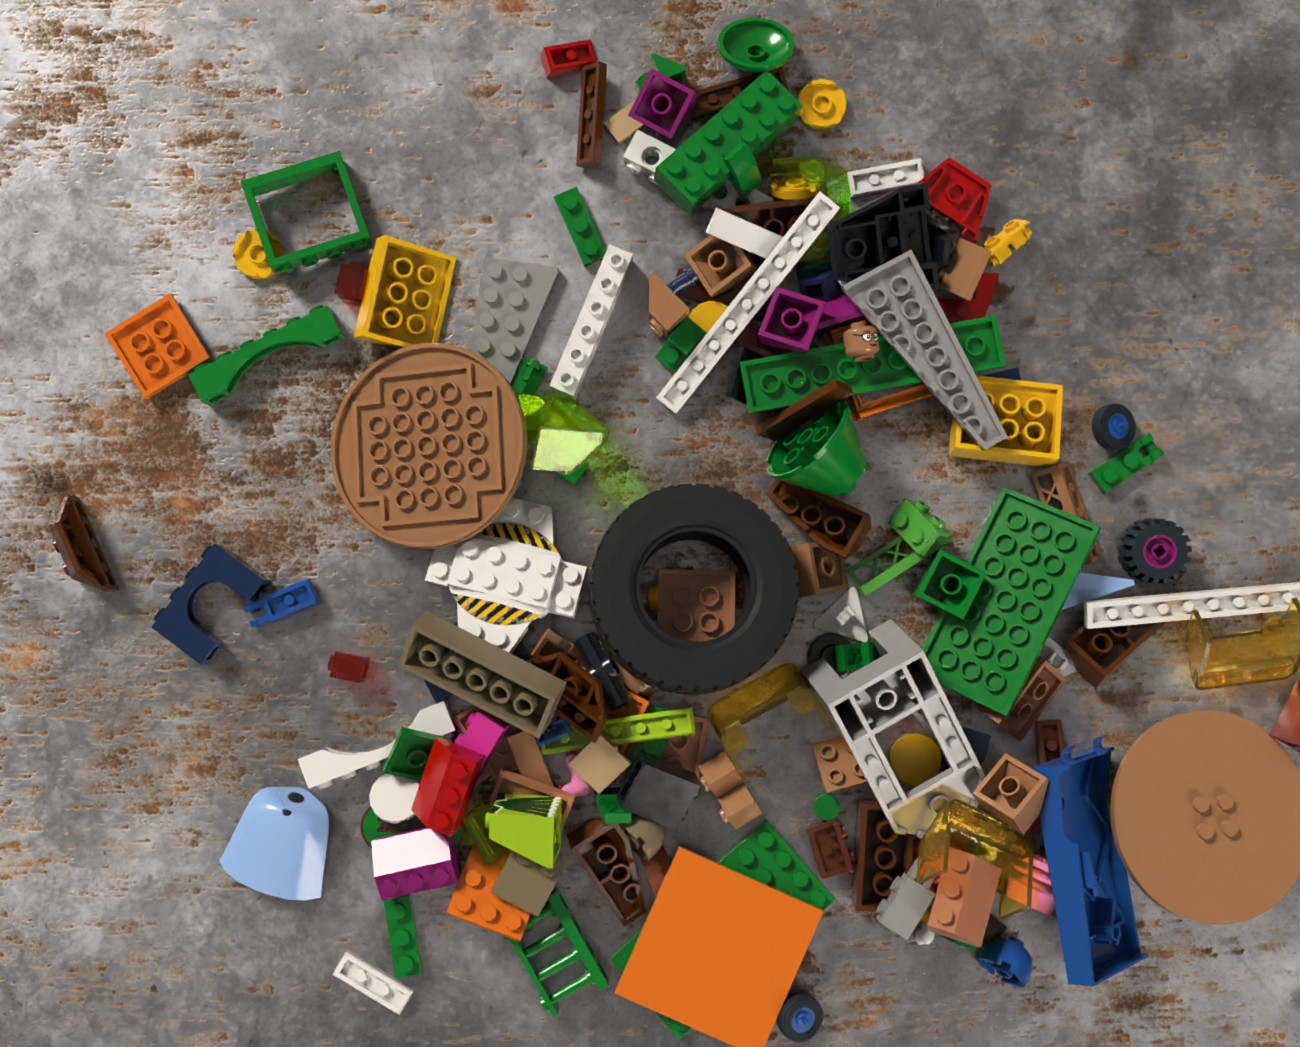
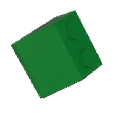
(949, 584)

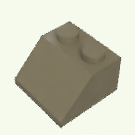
(526, 883)

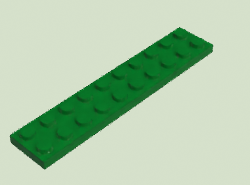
(789, 377)

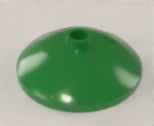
(756, 44)

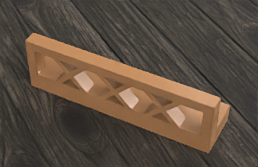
(1068, 495)

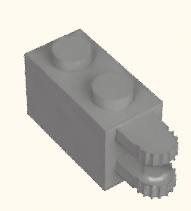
(905, 903)

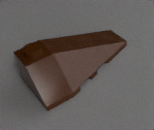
(772, 215)
(825, 519)
(1103, 650)
(610, 864)

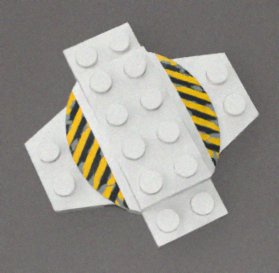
(509, 575)

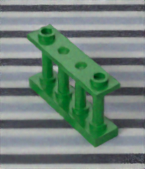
(582, 952)

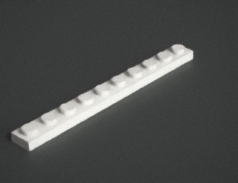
(748, 302)
(1180, 605)

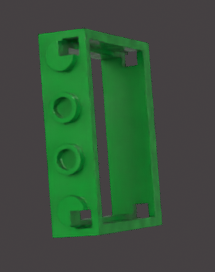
(292, 175)

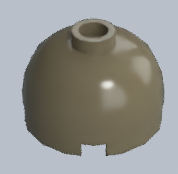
(644, 836)

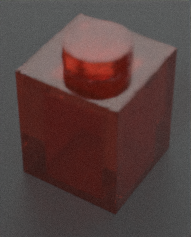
(351, 281)
(349, 666)

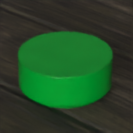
(826, 807)

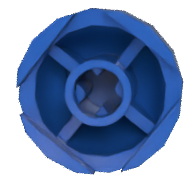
(1007, 959)

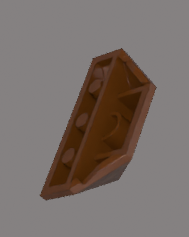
(80, 547)
(583, 695)

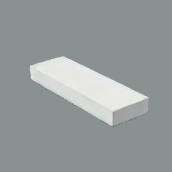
(884, 178)
(742, 233)
(373, 982)

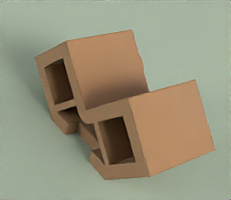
(729, 790)

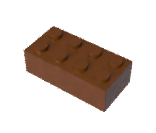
(878, 856)

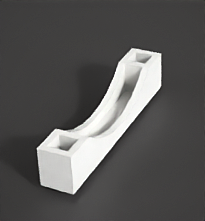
(329, 763)

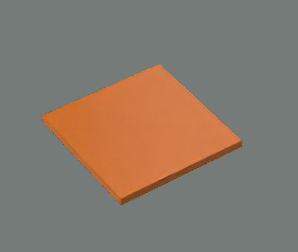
(718, 950)

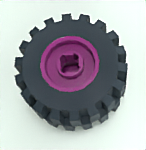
(1154, 550)

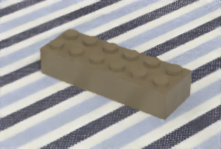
(482, 674)

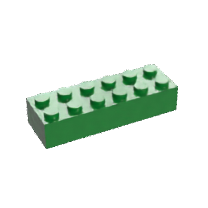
(752, 117)

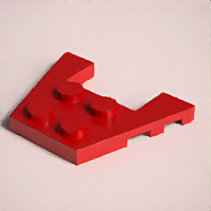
(959, 196)
(963, 309)

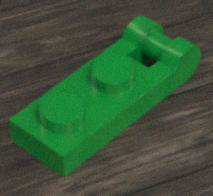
(1125, 463)

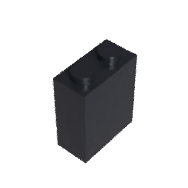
(658, 790)

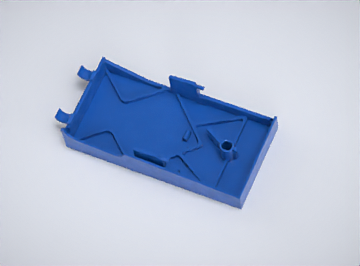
(1086, 869)

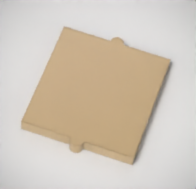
(599, 763)

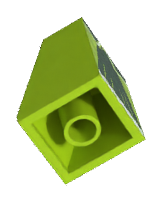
(527, 825)

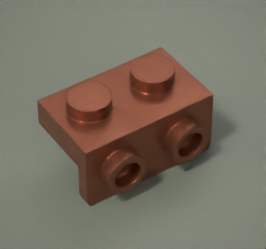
(830, 849)

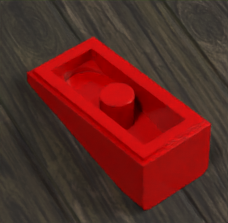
(567, 57)

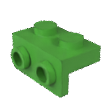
(918, 525)

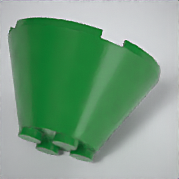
(821, 453)

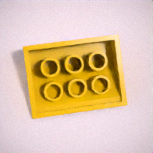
(404, 294)
(1029, 417)

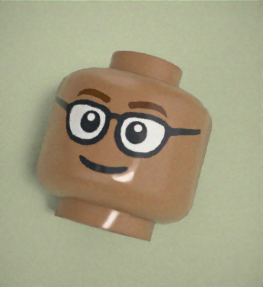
(861, 341)

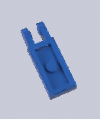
(284, 602)

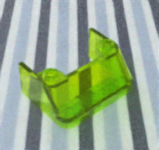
(834, 186)
(561, 431)

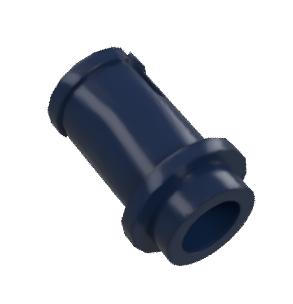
(683, 281)

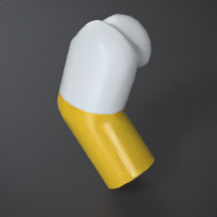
(924, 936)

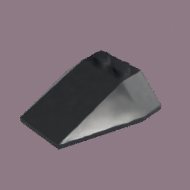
(883, 233)

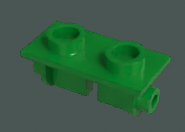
(529, 376)

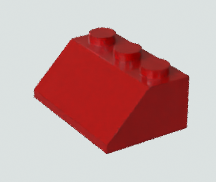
(447, 786)

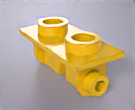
(1014, 233)

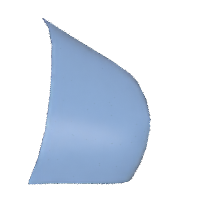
(278, 851)

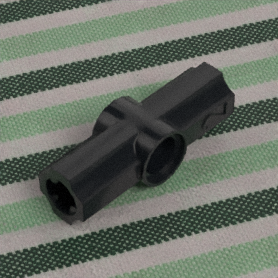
(604, 669)

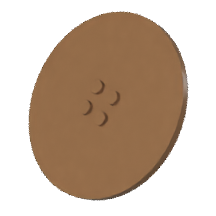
(428, 446)
(1208, 817)

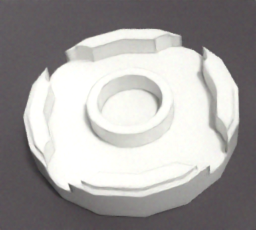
(393, 798)

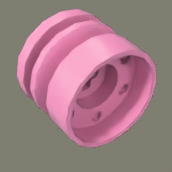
(1041, 887)

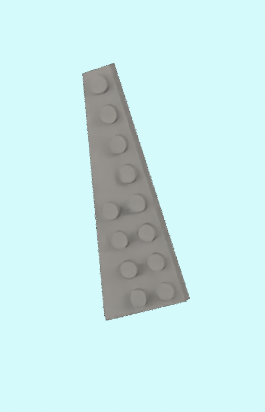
(508, 310)
(913, 323)

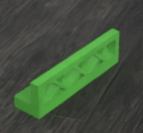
(895, 569)

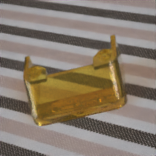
(1246, 656)
(755, 699)
(987, 837)

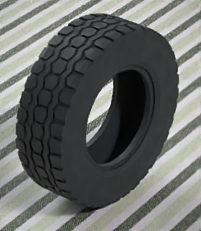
(708, 517)

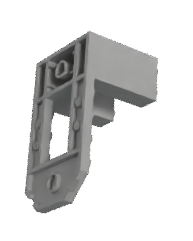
(882, 696)

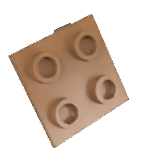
(837, 765)

